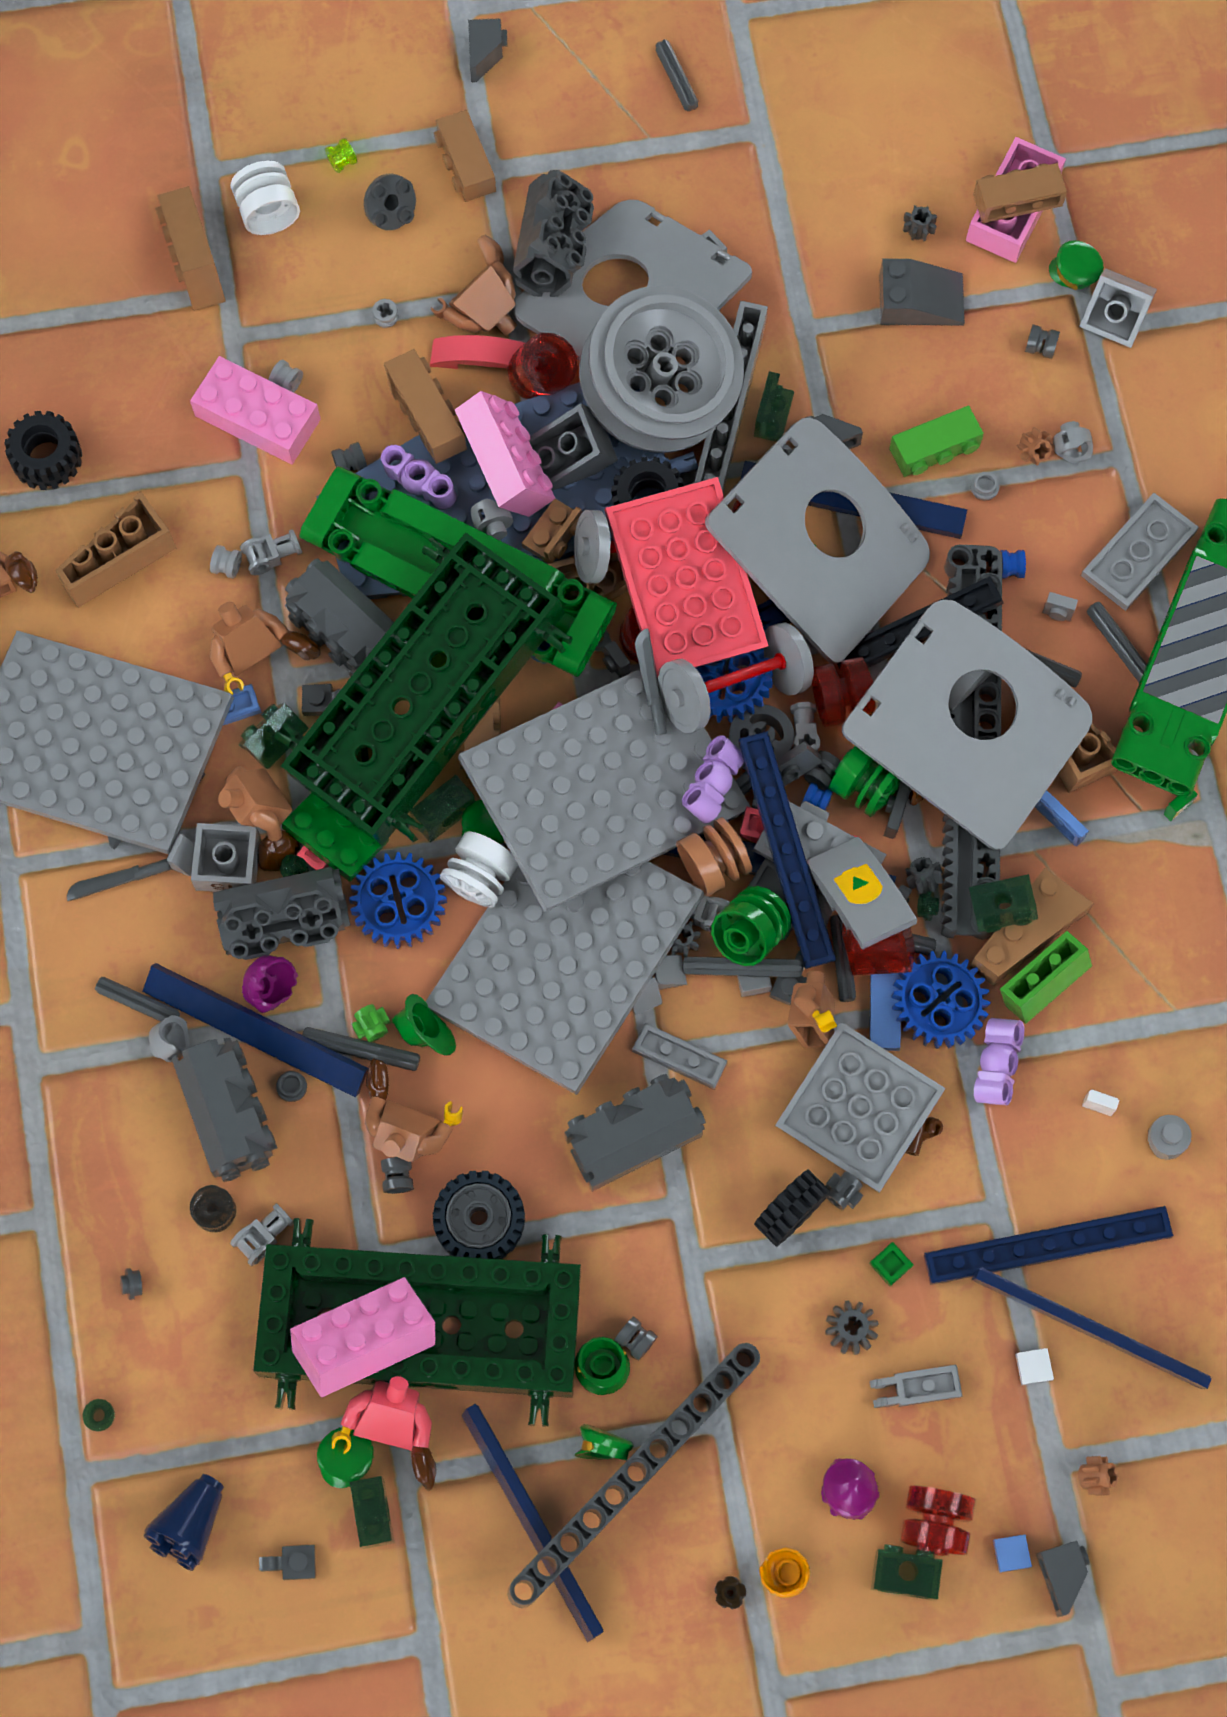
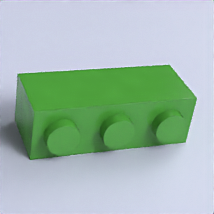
(936, 441)
(1046, 977)

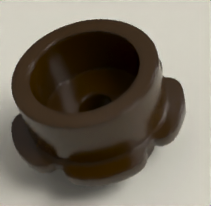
(739, 1592)

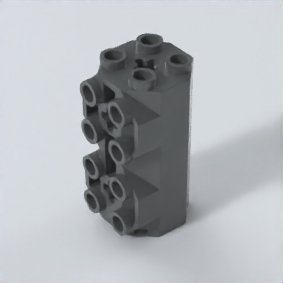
(552, 234)
(335, 614)
(292, 909)
(224, 1109)
(635, 1132)

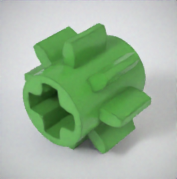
(371, 1023)

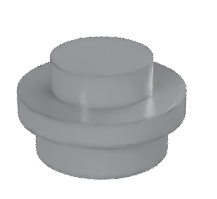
(985, 486)

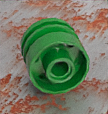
(865, 776)
(751, 926)

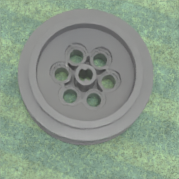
(682, 328)

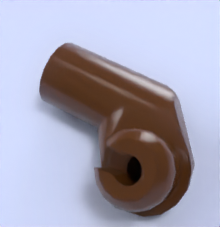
(929, 1129)

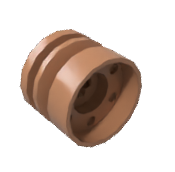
(718, 854)

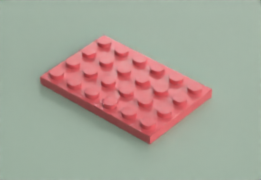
(683, 578)

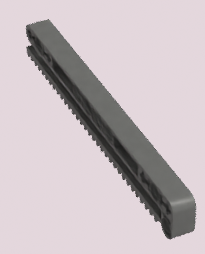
(961, 849)

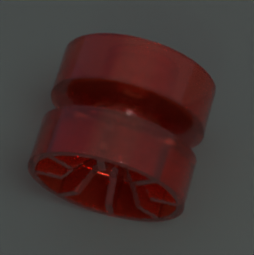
(836, 693)
(937, 1528)

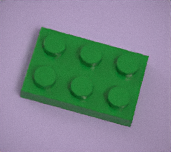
(331, 837)

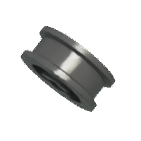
(757, 724)

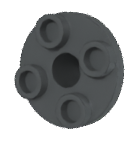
(390, 202)

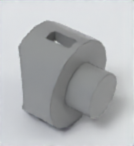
(1068, 441)
(495, 520)
(169, 1038)
(1169, 1137)

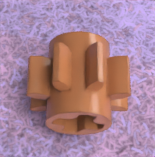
(1035, 446)
(1098, 1475)

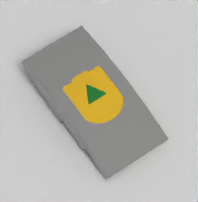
(861, 892)

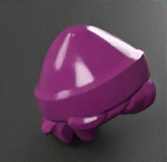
(268, 982)
(849, 1489)

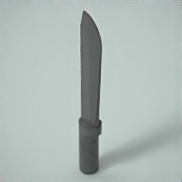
(648, 671)
(114, 879)

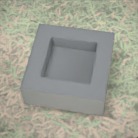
(1059, 607)

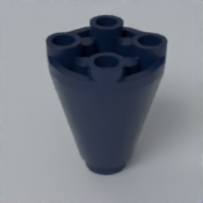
(187, 1523)

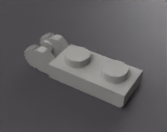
(920, 1386)

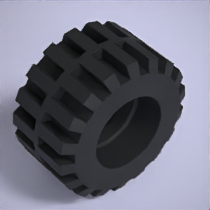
(36, 431)
(642, 476)

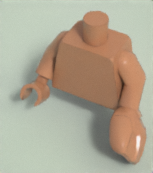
(486, 298)

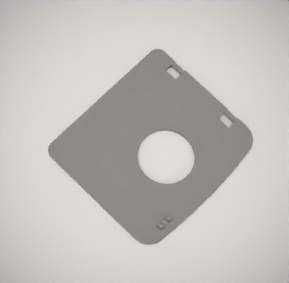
(666, 252)
(822, 595)
(973, 781)

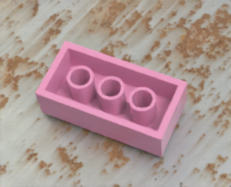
(1010, 235)
(255, 410)
(505, 454)
(363, 1337)

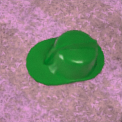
(422, 1027)

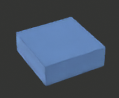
(1012, 1553)

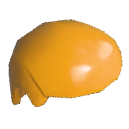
(785, 1572)

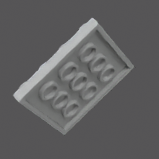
(860, 1107)

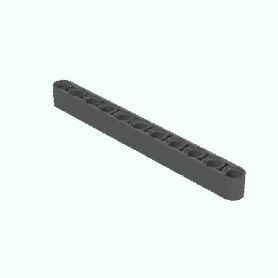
(621, 1481)

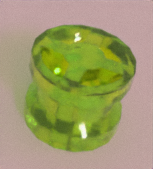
(341, 155)

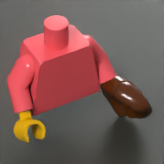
(394, 1417)

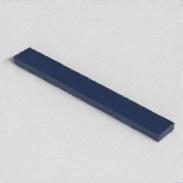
(924, 514)
(786, 850)
(255, 1030)
(1048, 1245)
(1092, 1328)
(530, 1519)

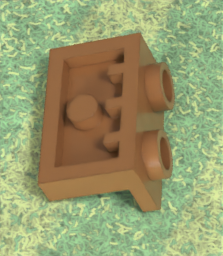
(552, 532)

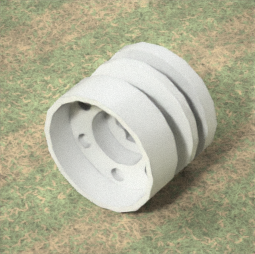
(265, 197)
(479, 869)

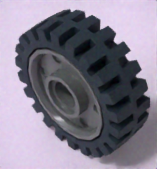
(479, 1193)

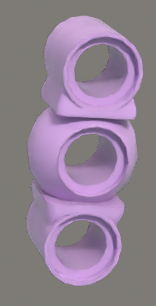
(410, 468)
(713, 779)
(999, 1061)

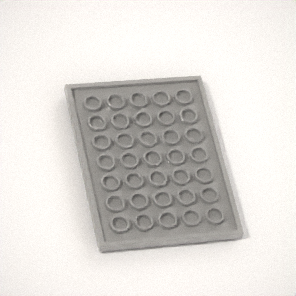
(103, 741)
(591, 789)
(563, 978)

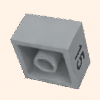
(224, 856)

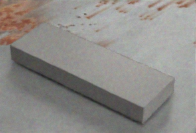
(679, 1056)

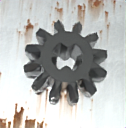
(860, 1335)

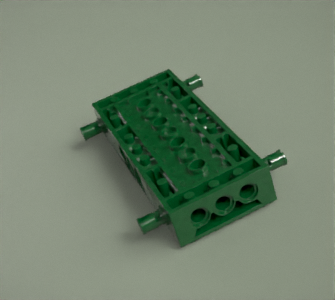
(442, 700)
(477, 1291)

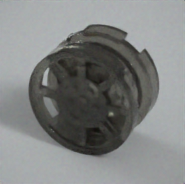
(213, 1208)

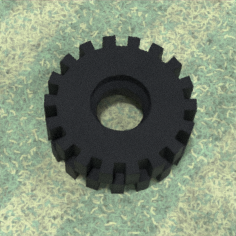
(792, 1207)

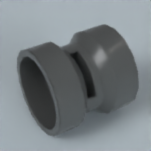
(1036, 338)
(351, 458)
(824, 772)
(396, 1175)
(641, 1343)

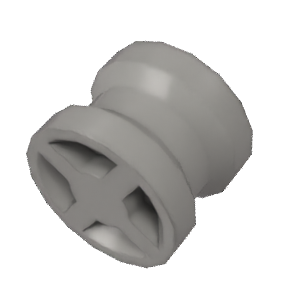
(286, 376)
(225, 561)

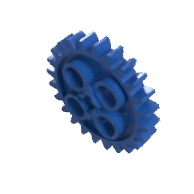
(753, 689)
(423, 893)
(959, 1020)

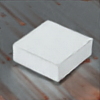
(1100, 1102)
(1034, 1366)

